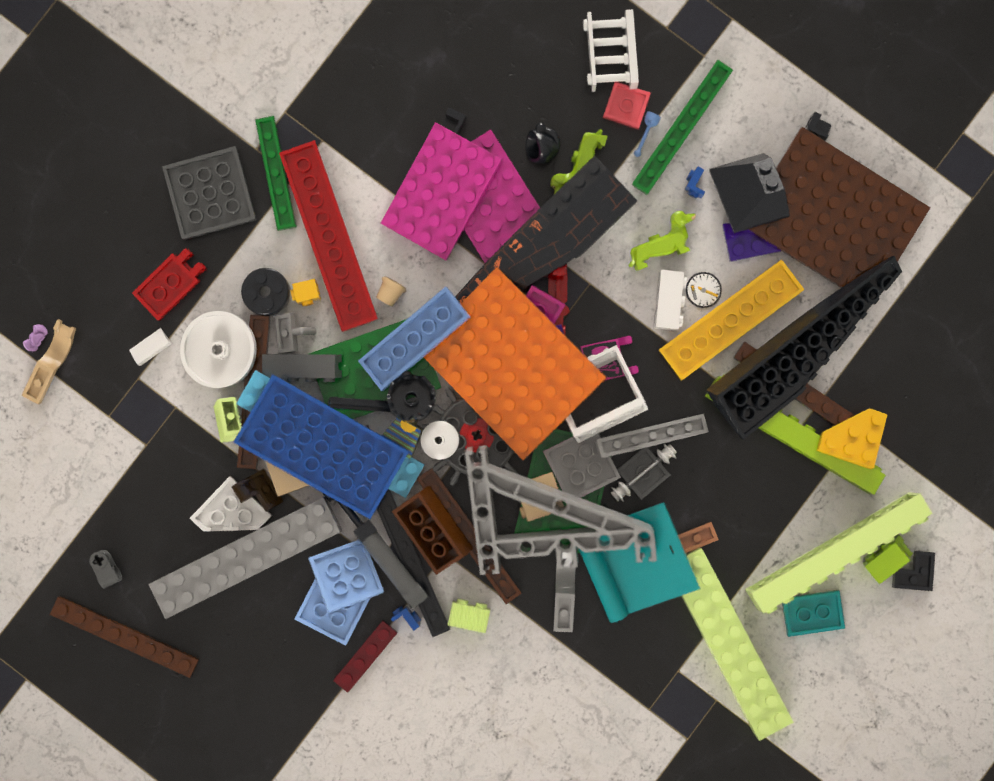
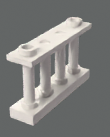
(626, 40)

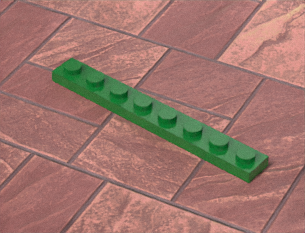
(682, 127)

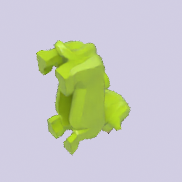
(585, 152)
(664, 245)

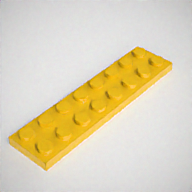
(731, 319)

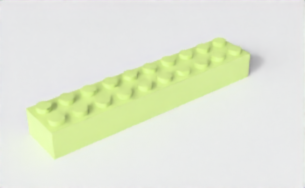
(838, 552)
(734, 651)

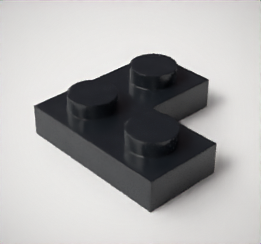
(920, 577)

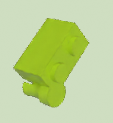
(887, 559)

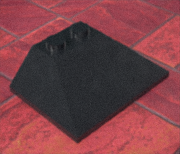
(751, 192)

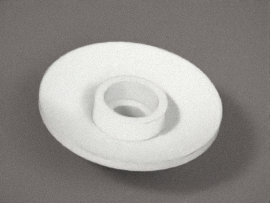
(449, 442)

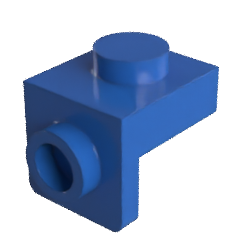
(693, 178)
(411, 617)

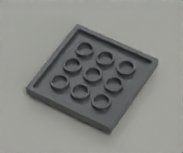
(209, 193)

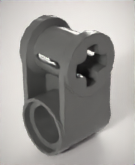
(106, 571)

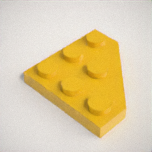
(855, 438)

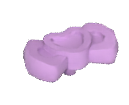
(35, 338)

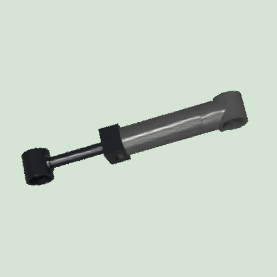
(386, 559)

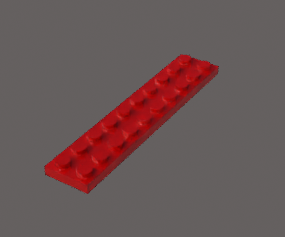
(328, 236)

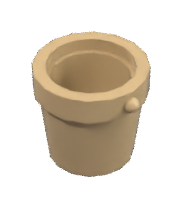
(390, 291)

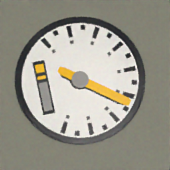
(703, 290)

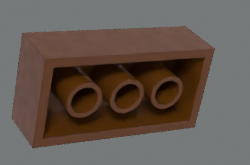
(432, 530)

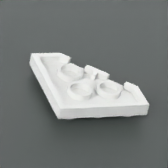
(226, 513)

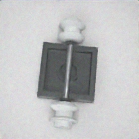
(643, 472)

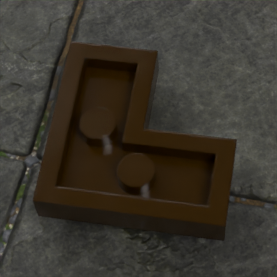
(259, 486)

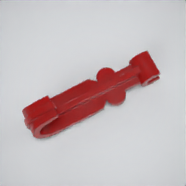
(558, 289)

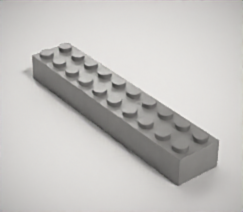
(245, 557)

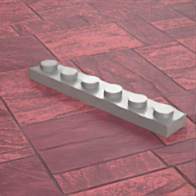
(651, 436)

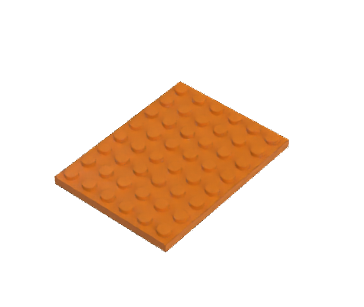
(514, 365)

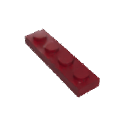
(365, 656)

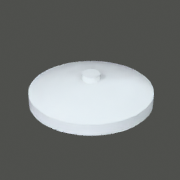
(218, 349)

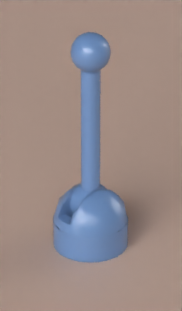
(651, 120)

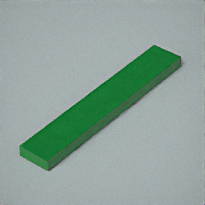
(275, 173)

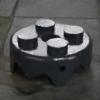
(278, 295)
(408, 385)

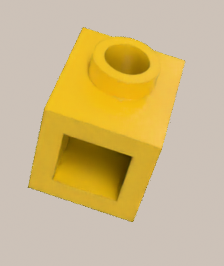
(305, 292)

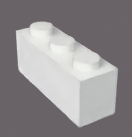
(670, 300)

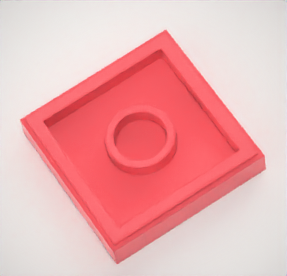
(626, 105)

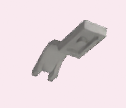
(564, 596)

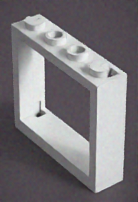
(618, 415)

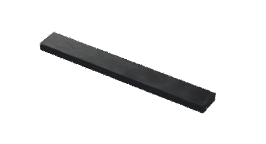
(410, 559)

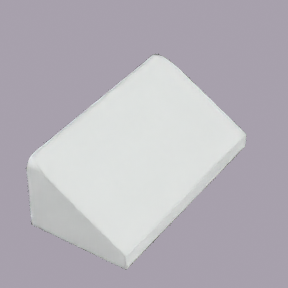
(150, 347)

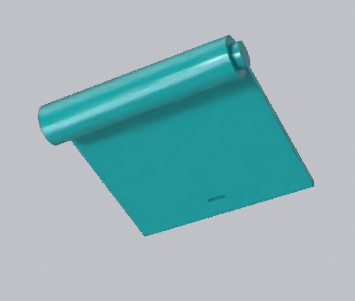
(632, 586)

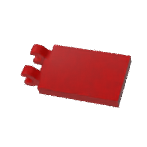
(169, 284)

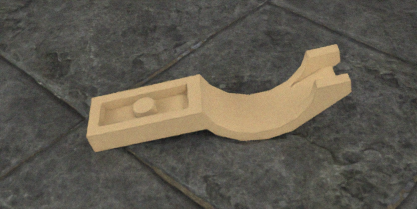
(49, 363)

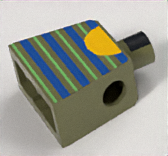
(404, 434)

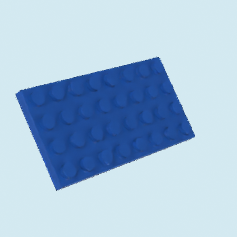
(321, 446)

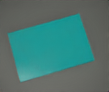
(814, 613)

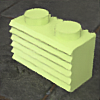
(227, 418)
(469, 616)

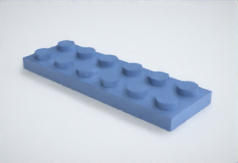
(414, 338)

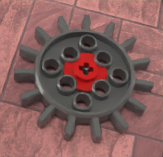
(457, 411)

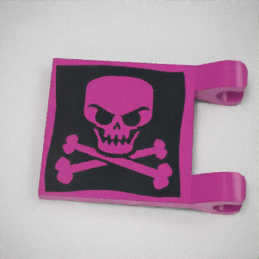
(612, 369)

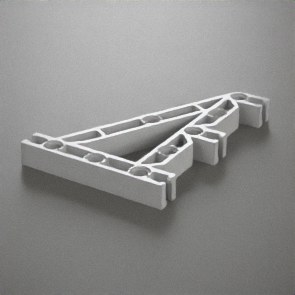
(599, 519)

